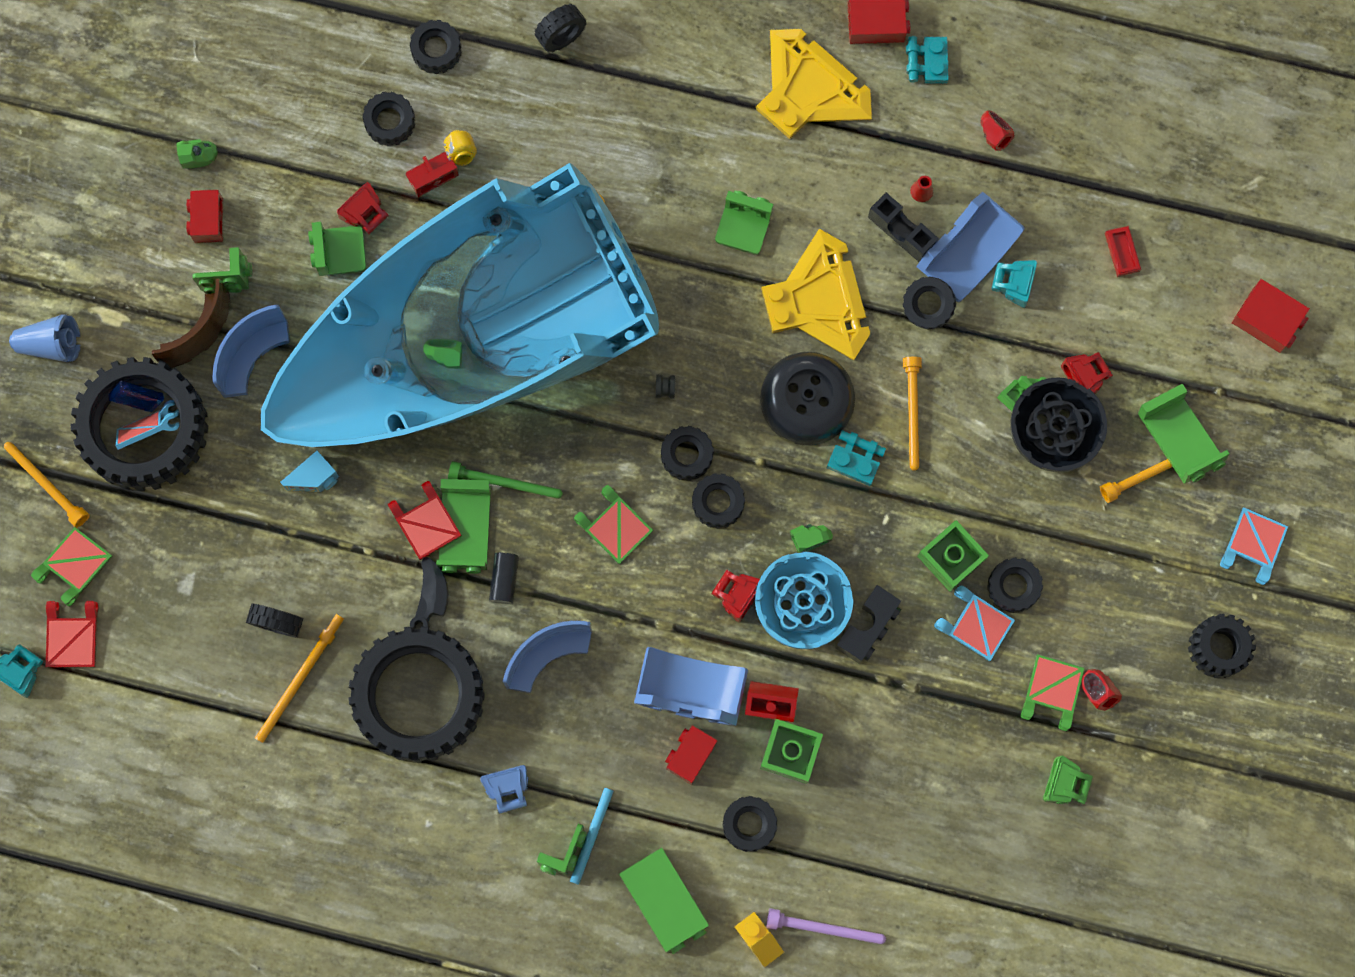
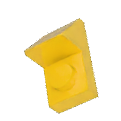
(759, 939)

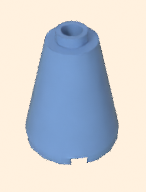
(48, 339)

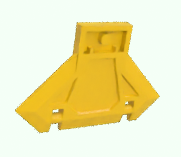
(809, 86)
(820, 298)

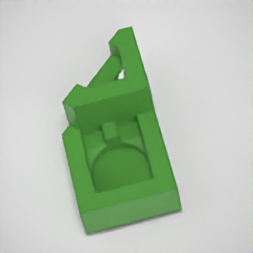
(1015, 389)

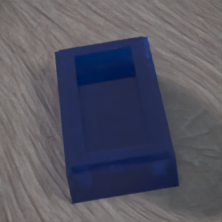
(136, 396)

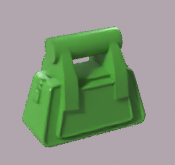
(1063, 782)

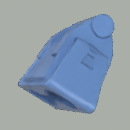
(506, 783)

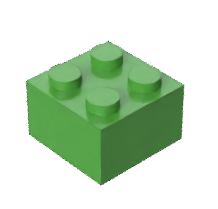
(952, 555)
(791, 751)

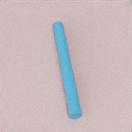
(591, 836)

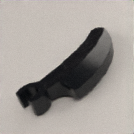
(433, 594)

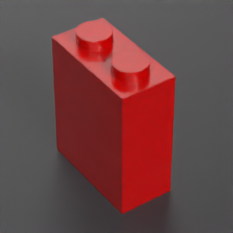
(878, 21)
(1271, 316)

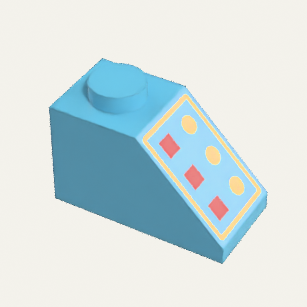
(311, 476)

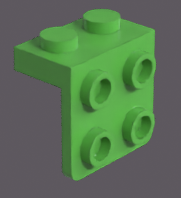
(744, 222)
(337, 249)
(233, 280)
(552, 865)

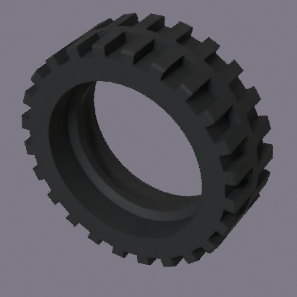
(171, 462)
(379, 658)

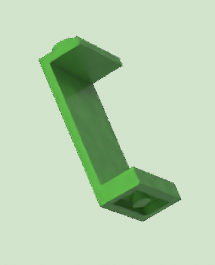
(1181, 435)
(470, 510)
(664, 901)

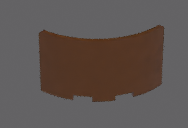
(202, 334)

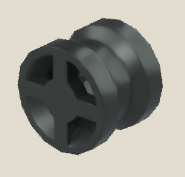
(665, 386)

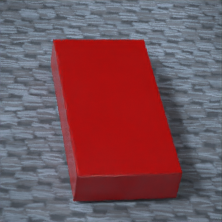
(1122, 251)

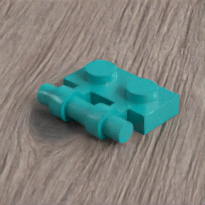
(935, 60)
(853, 464)

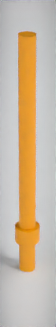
(326, 637)

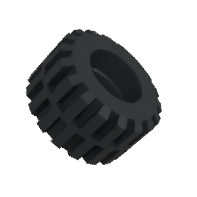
(1235, 632)

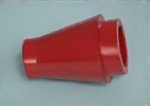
(922, 189)

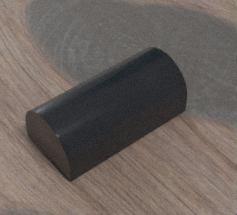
(503, 578)

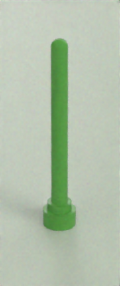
(460, 472)

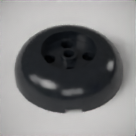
(1085, 420)
(819, 422)

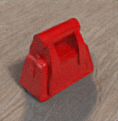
(360, 207)
(1083, 372)
(740, 596)

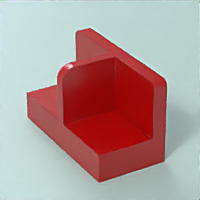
(432, 173)

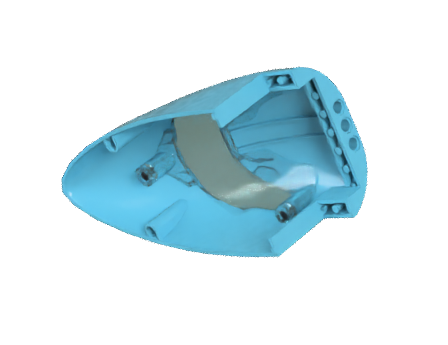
(512, 271)

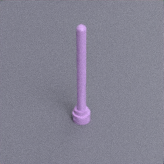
(777, 920)

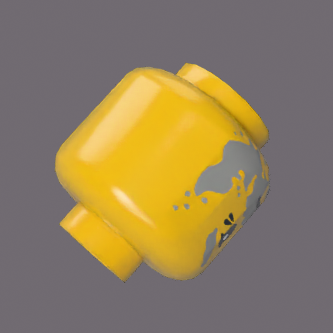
(460, 147)

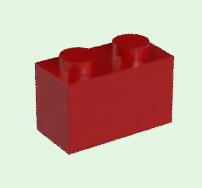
(205, 216)
(771, 701)
(691, 754)

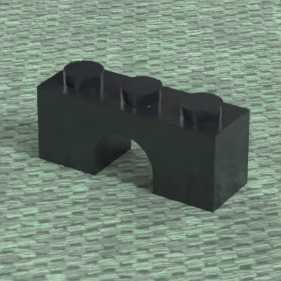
(890, 218)
(858, 643)

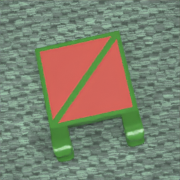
(617, 528)
(75, 562)
(1055, 687)

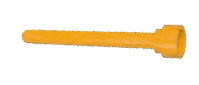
(912, 367)
(1111, 491)
(76, 515)

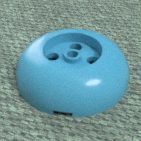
(821, 578)

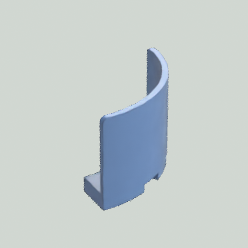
(972, 247)
(244, 345)
(544, 647)
(691, 687)

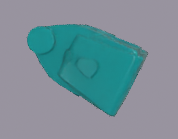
(1019, 283)
(15, 674)

